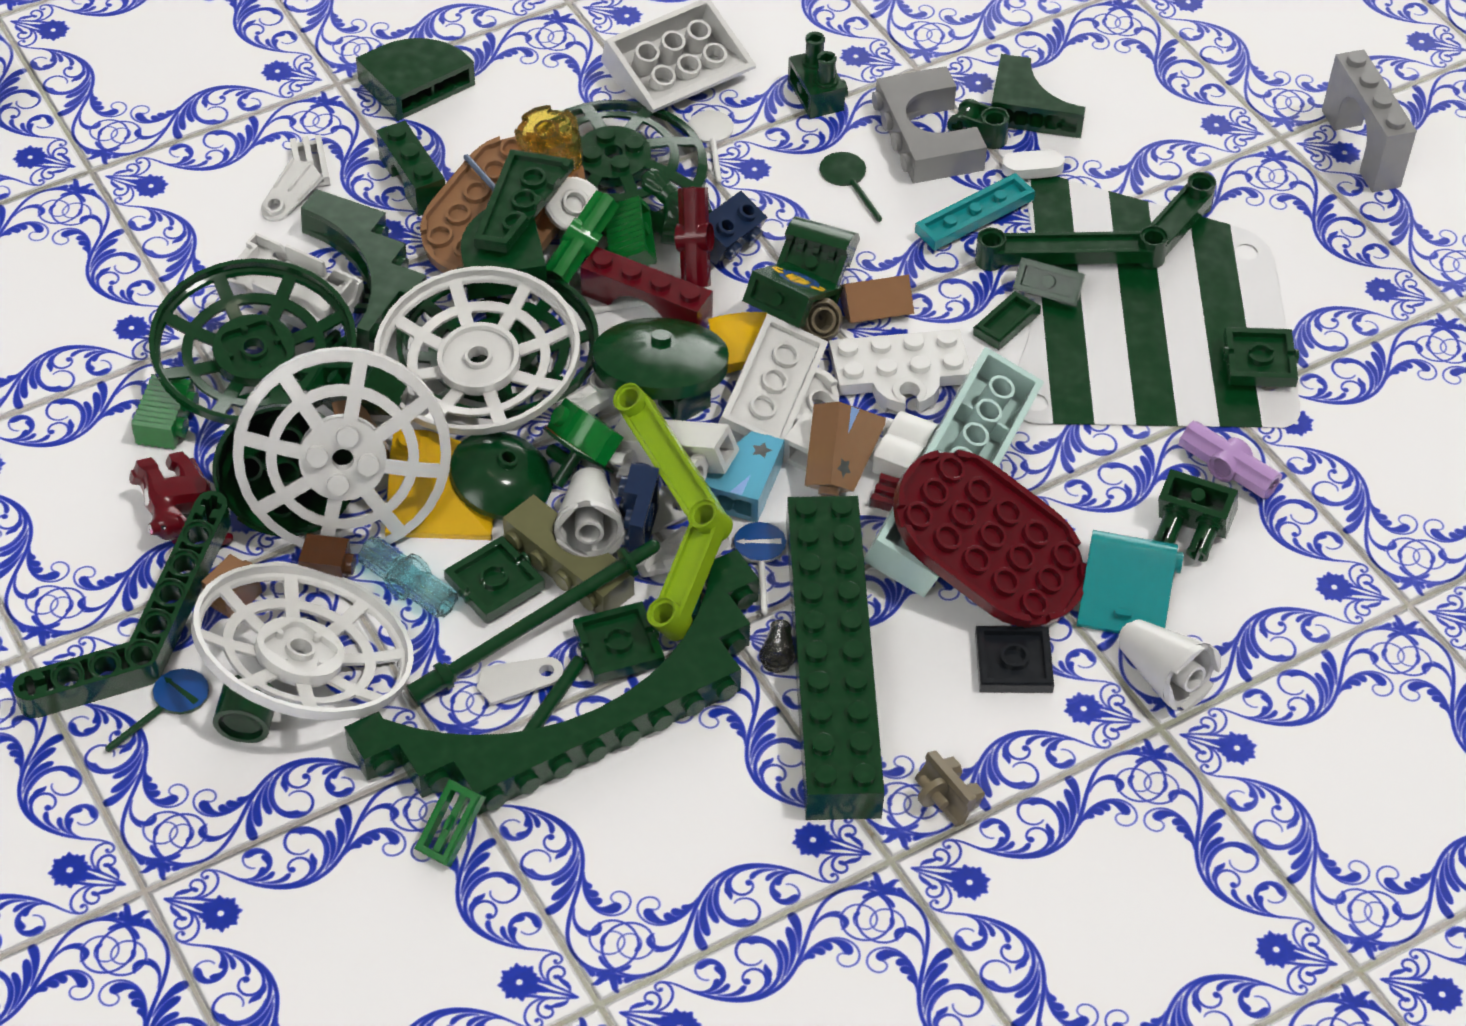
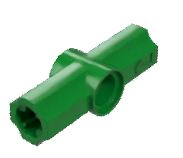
(582, 236)

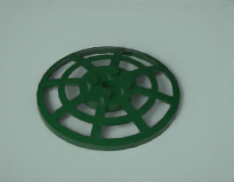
(632, 148)
(244, 332)
(521, 334)

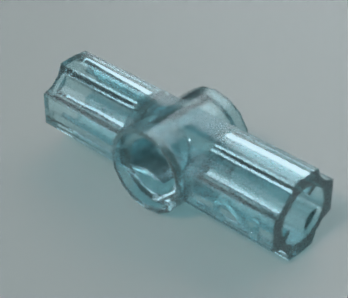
(408, 577)

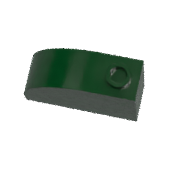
(414, 74)
(524, 256)

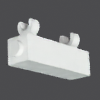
(707, 444)

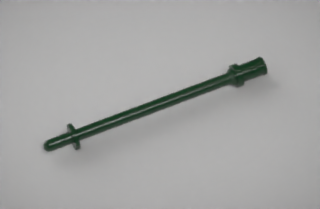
(445, 674)

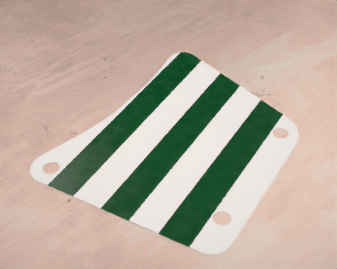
(1148, 339)

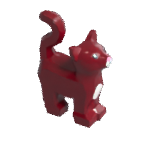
(172, 496)

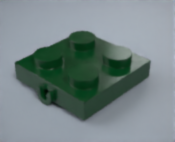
(1260, 357)
(494, 579)
(618, 642)

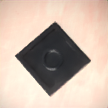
(1014, 659)

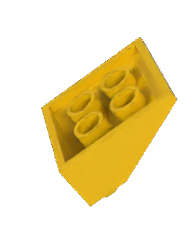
(450, 516)

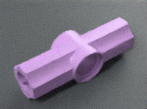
(1230, 459)

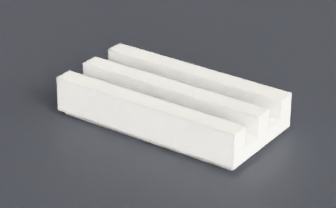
(307, 145)

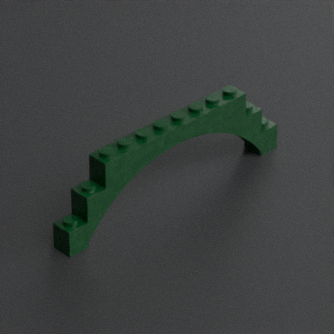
(519, 762)

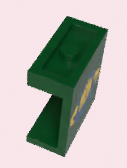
(788, 292)

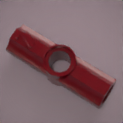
(694, 235)

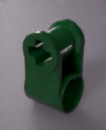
(989, 120)

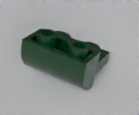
(819, 248)

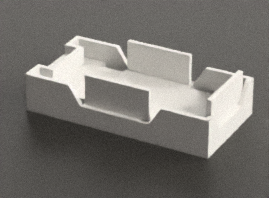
(262, 247)

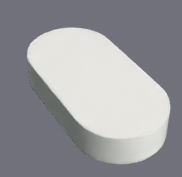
(1033, 164)

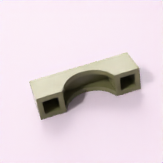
(531, 531)

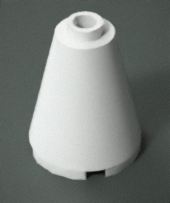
(589, 516)
(1170, 662)

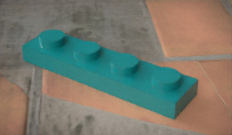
(974, 211)

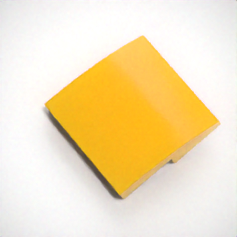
(739, 335)

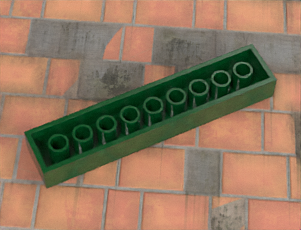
(833, 660)

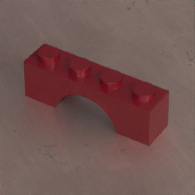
(613, 276)

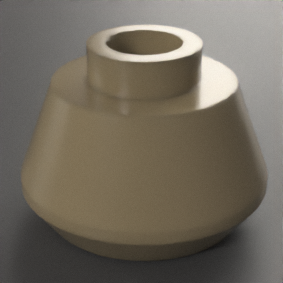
(824, 319)

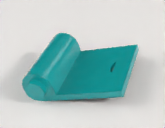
(1127, 581)

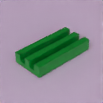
(462, 829)

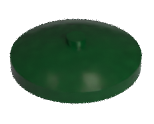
(661, 357)

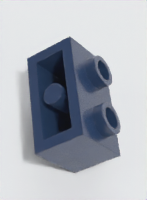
(735, 224)

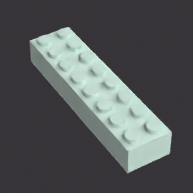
(978, 421)

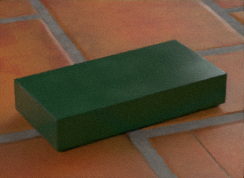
(1007, 320)

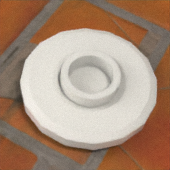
(569, 201)

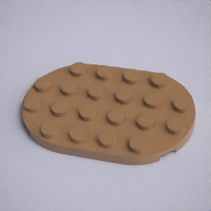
(466, 197)

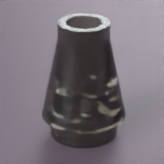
(778, 648)

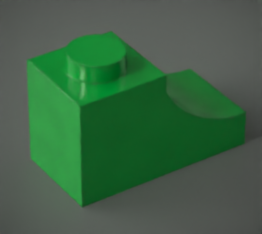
(584, 431)

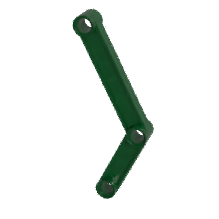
(1142, 247)

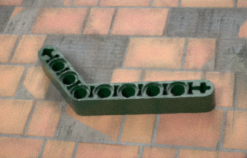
(33, 686)

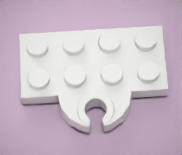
(900, 366)
(779, 381)

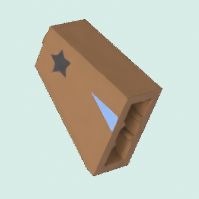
(840, 446)

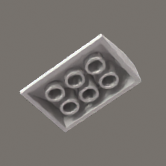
(676, 55)

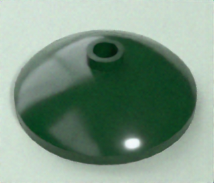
(499, 473)

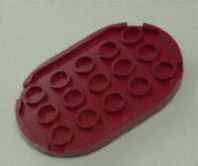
(990, 538)

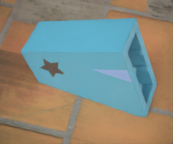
(750, 476)

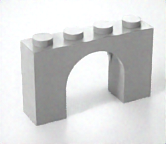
(1360, 93)
(922, 152)

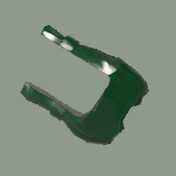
(663, 223)

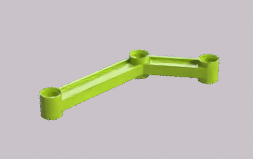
(706, 516)

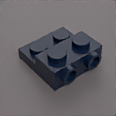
(639, 503)

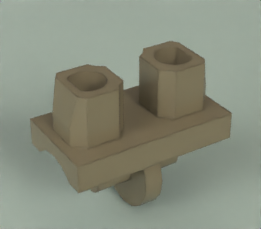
(944, 787)

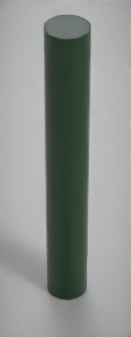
(556, 693)

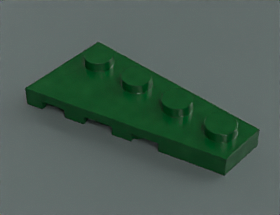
(519, 196)

